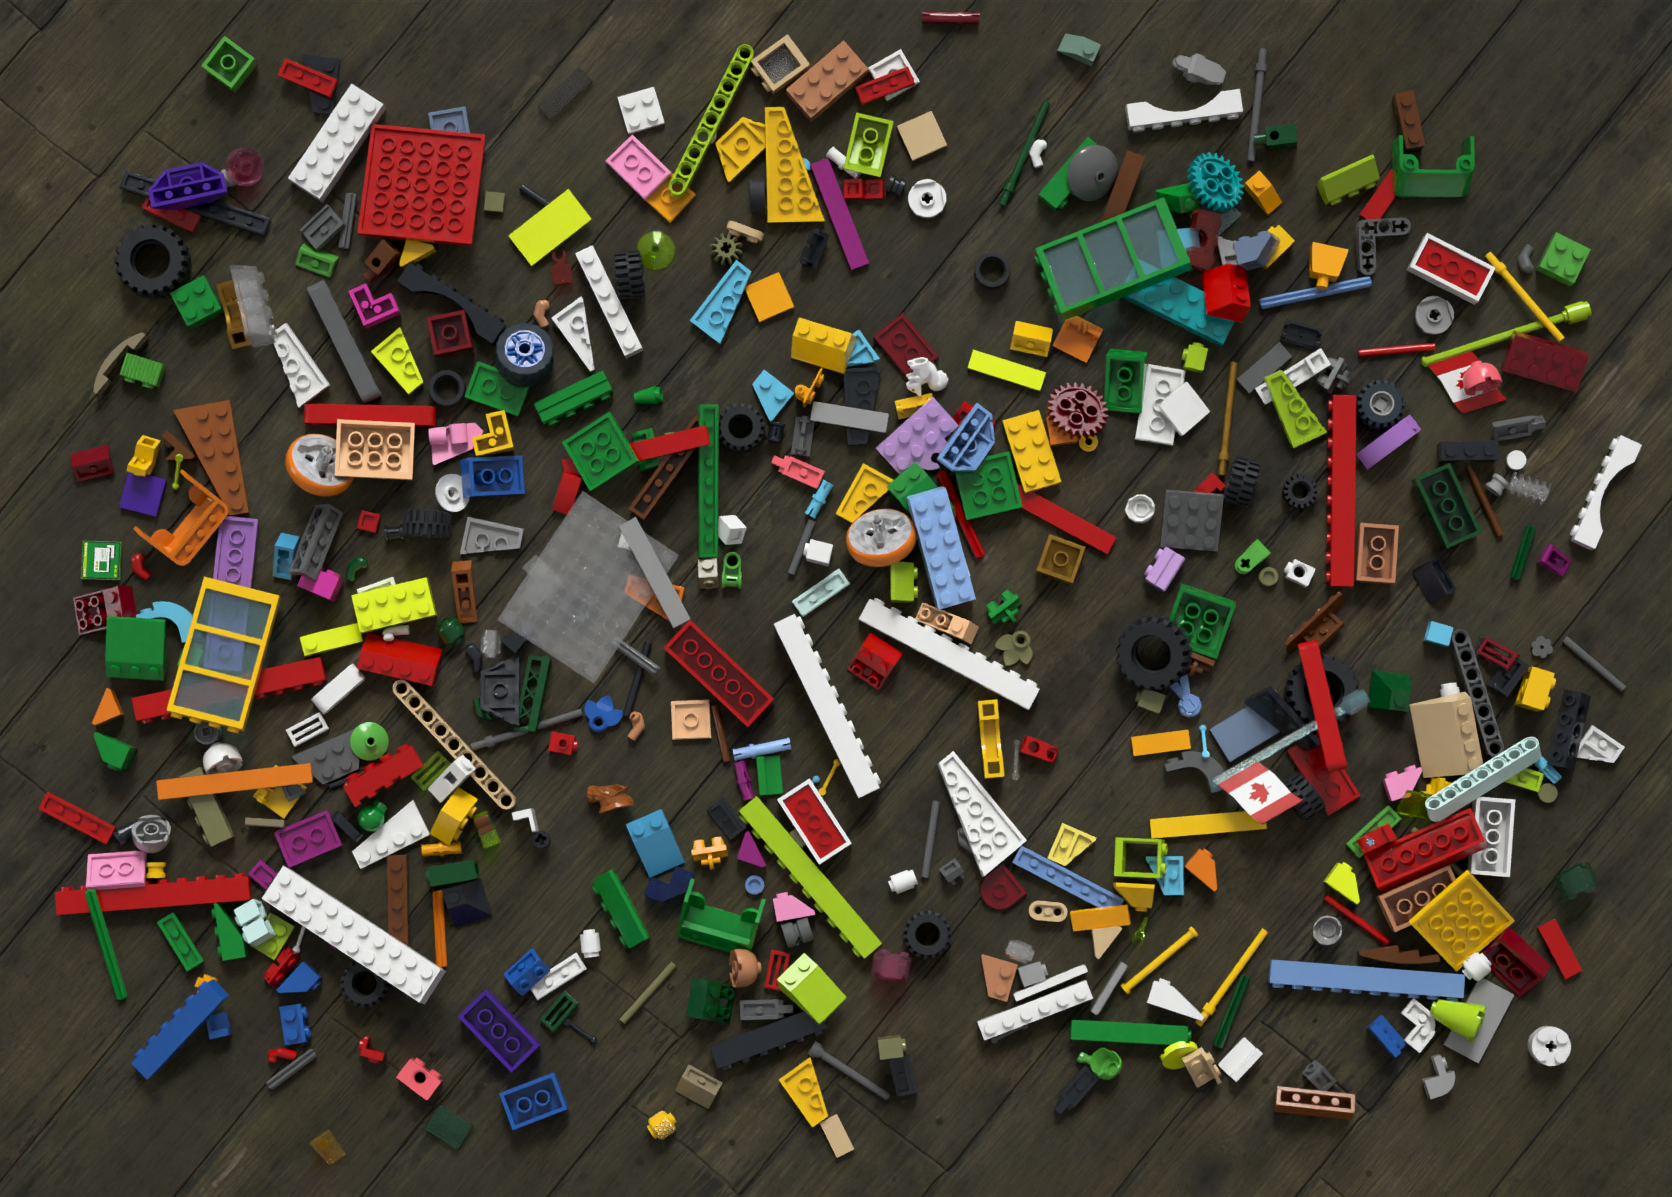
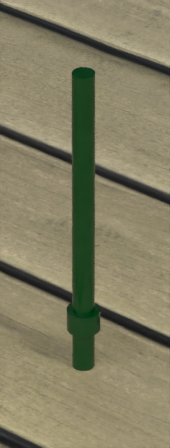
(1009, 186)

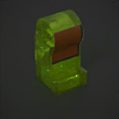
(486, 829)

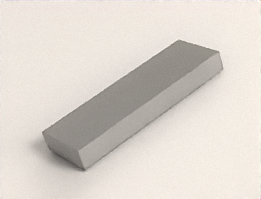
(1108, 988)

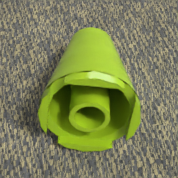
(1460, 1017)

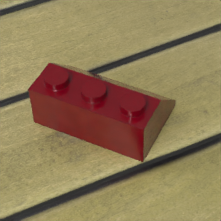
(1515, 961)

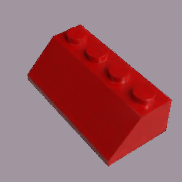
(400, 659)

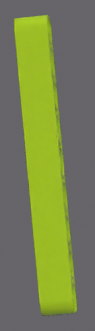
(711, 112)

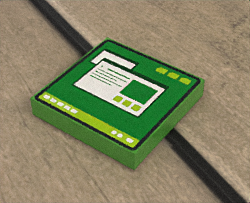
(101, 560)

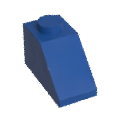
(301, 980)

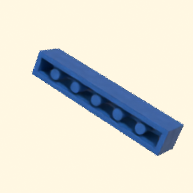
(180, 1028)

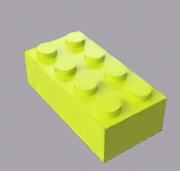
(394, 605)

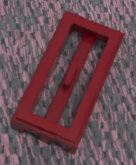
(1510, 661)

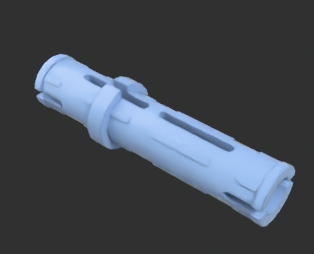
(761, 749)

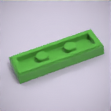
(1387, 815)

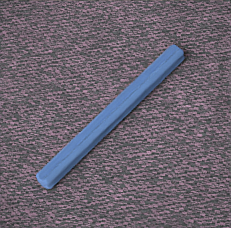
(1312, 293)

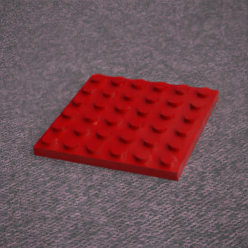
(421, 185)

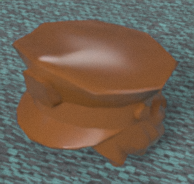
(609, 797)

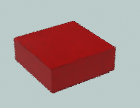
(368, 521)

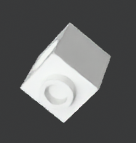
(1308, 572)

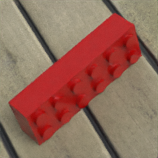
(719, 673)

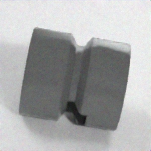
(206, 734)
(797, 932)

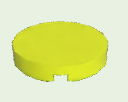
(1174, 1053)

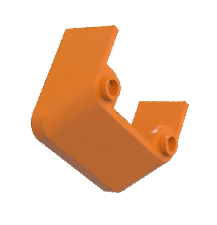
(194, 529)

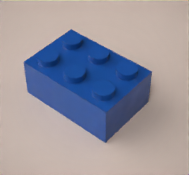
(534, 1100)

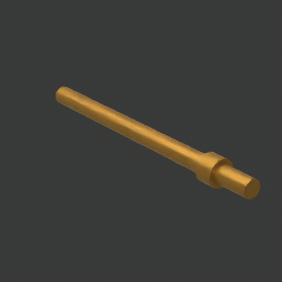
(1223, 455)

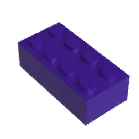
(499, 1030)

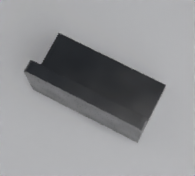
(1434, 580)

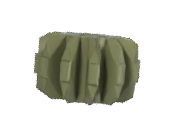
(732, 251)

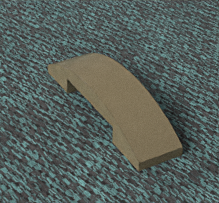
(134, 342)

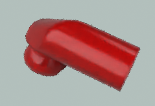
(137, 566)
(282, 1053)

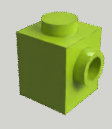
(1194, 357)

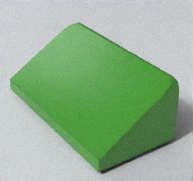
(316, 261)

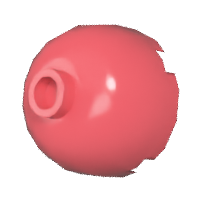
(1481, 377)

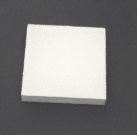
(890, 64)
(1183, 408)

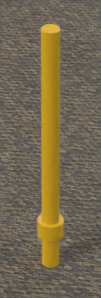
(1501, 270)
(1209, 1008)

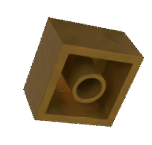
(1060, 559)

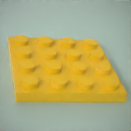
(1461, 920)

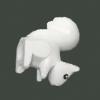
(925, 372)

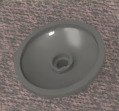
(1085, 169)

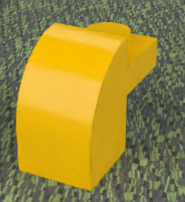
(144, 456)

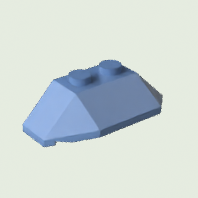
(969, 441)

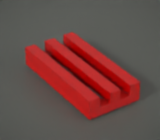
(780, 954)

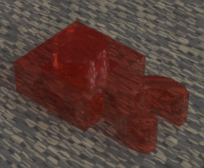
(561, 272)

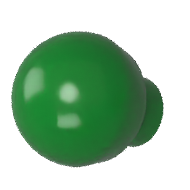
(372, 816)

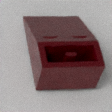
(95, 607)

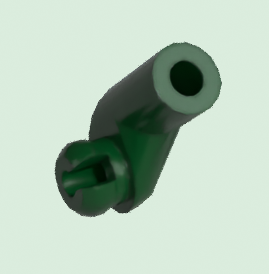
(355, 565)
(476, 701)

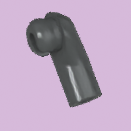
(1524, 260)
(962, 840)

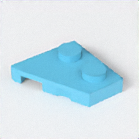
(862, 351)

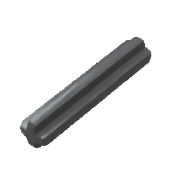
(348, 218)
(638, 658)
(291, 1069)

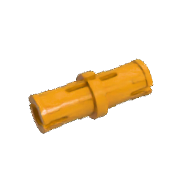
(441, 849)

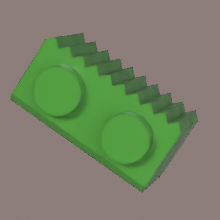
(142, 370)

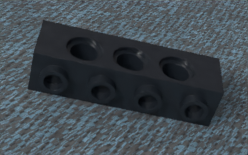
(1568, 730)

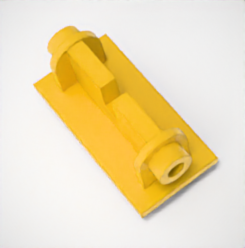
(908, 406)

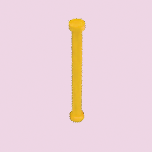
(1159, 960)

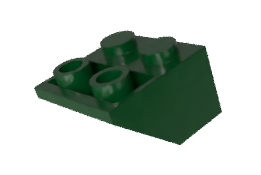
(710, 1000)

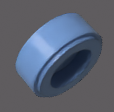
(754, 885)

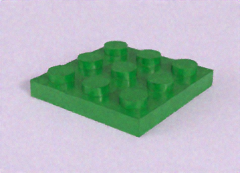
(600, 451)
(989, 488)

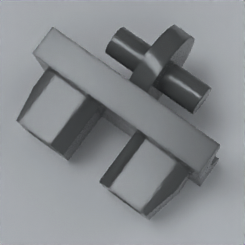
(1337, 377)

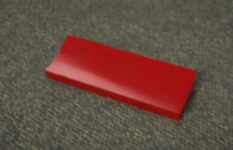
(1425, 850)

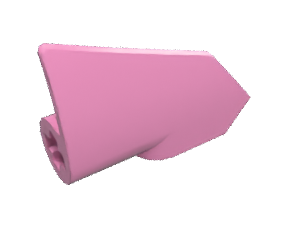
(452, 440)

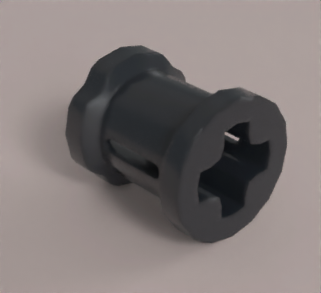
(775, 432)
(388, 536)
(538, 844)

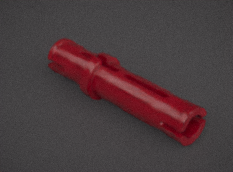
(951, 17)

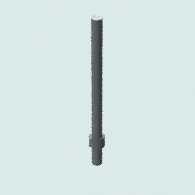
(1260, 68)
(490, 741)

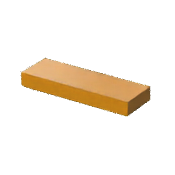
(1160, 742)
(1100, 917)

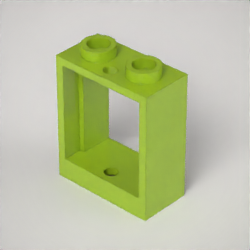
(1120, 857)

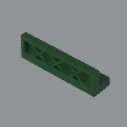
(542, 681)

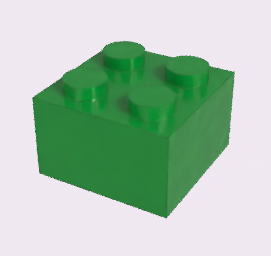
(197, 302)

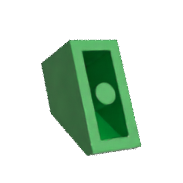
(1179, 198)

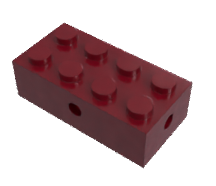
(1545, 361)

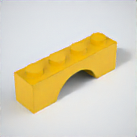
(990, 739)

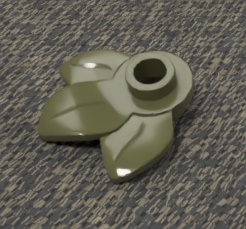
(1013, 650)

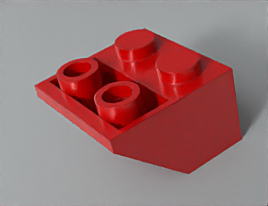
(874, 661)

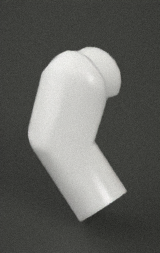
(1035, 152)

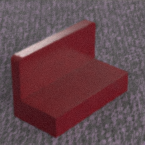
(91, 463)

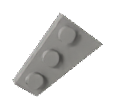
(489, 536)

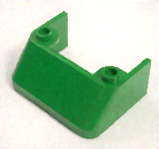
(1413, 182)
(715, 926)

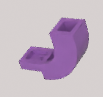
(1388, 441)

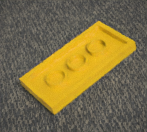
(1031, 451)

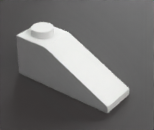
(1170, 998)

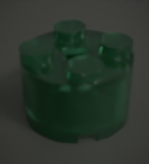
(1575, 880)

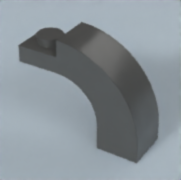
(1208, 767)

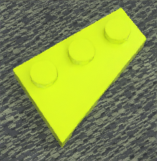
(398, 361)

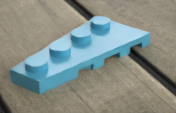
(720, 305)

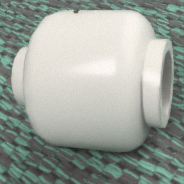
(1476, 966)

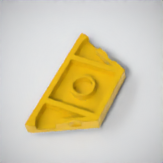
(740, 146)

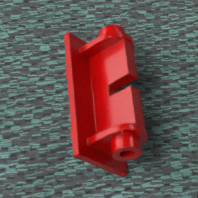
(277, 974)

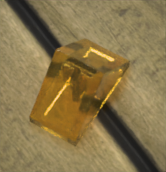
(328, 1147)

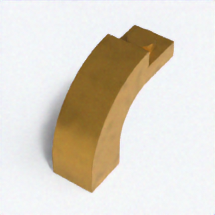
(232, 313)

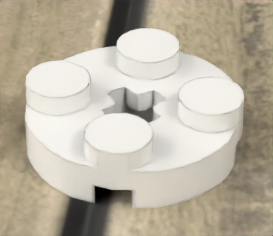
(933, 190)

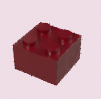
(450, 333)

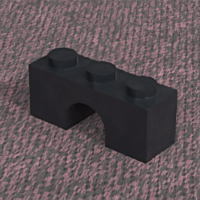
(1467, 451)

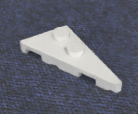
(574, 327)

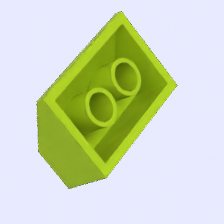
(1348, 180)

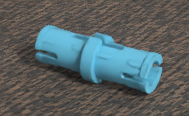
(819, 498)

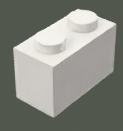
(818, 552)

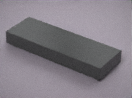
(1263, 367)

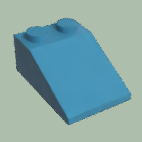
(655, 843)

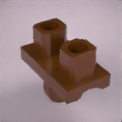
(1200, 663)

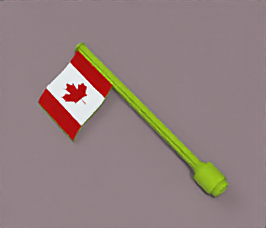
(1452, 364)

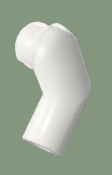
(390, 632)

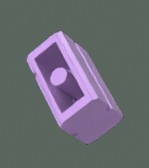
(1164, 569)

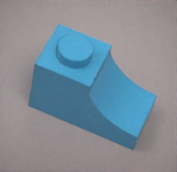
(284, 554)

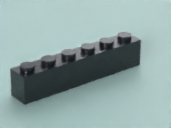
(764, 1038)

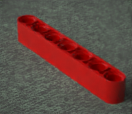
(329, 413)
(1322, 706)

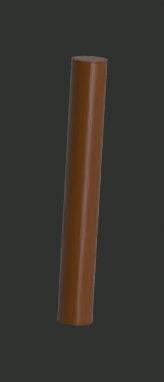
(720, 733)

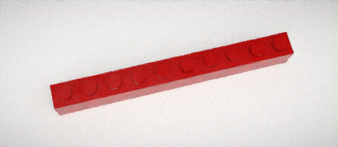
(1342, 491)
(271, 680)
(159, 895)

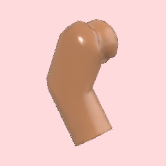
(539, 312)
(638, 725)

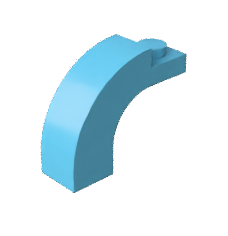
(172, 611)

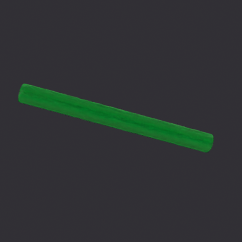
(105, 944)

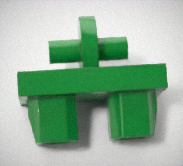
(1006, 610)

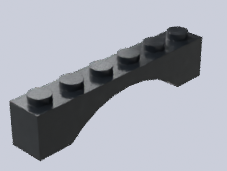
(419, 282)

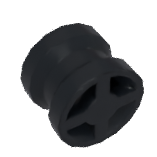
(895, 186)

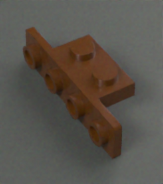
(1321, 626)

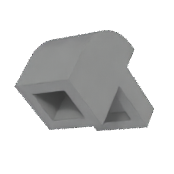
(1441, 1082)

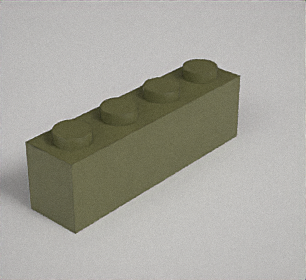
(209, 814)

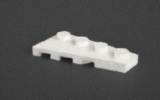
(301, 370)
(394, 835)

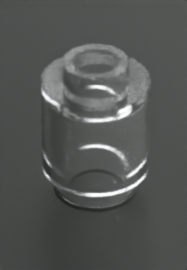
(490, 643)
(1019, 951)

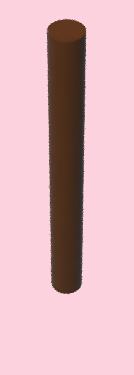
(1484, 500)

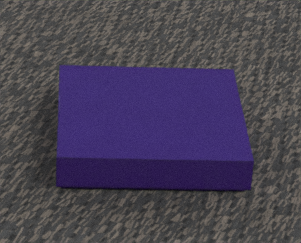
(143, 494)

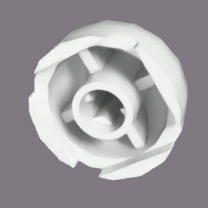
(221, 759)

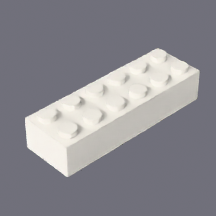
(337, 143)

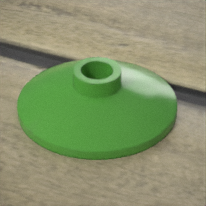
(359, 743)

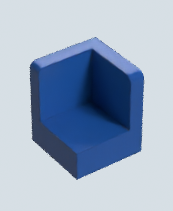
(218, 1025)

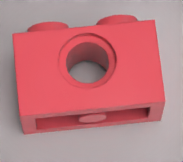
(408, 1077)

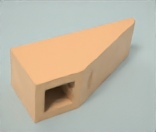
(947, 623)

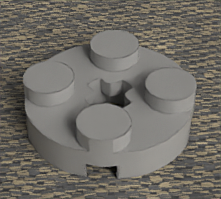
(1429, 325)

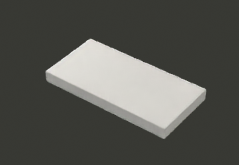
(1152, 423)

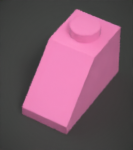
(790, 907)

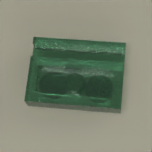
(448, 1127)

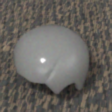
(1327, 930)

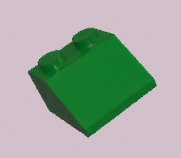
(114, 752)

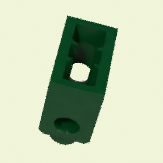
(1286, 137)

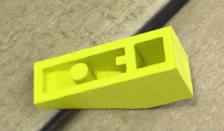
(330, 639)

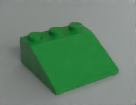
(1203, 618)
(136, 648)

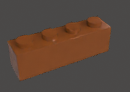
(1314, 1103)

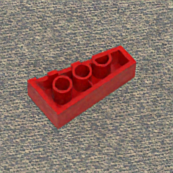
(382, 774)

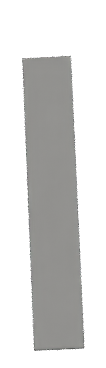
(654, 572)

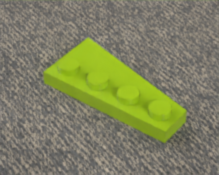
(1294, 414)

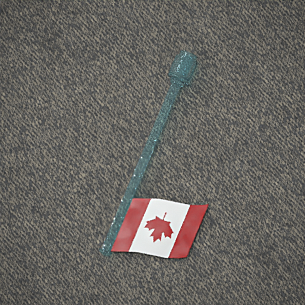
(1257, 787)

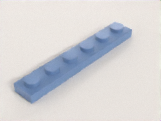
(1065, 879)

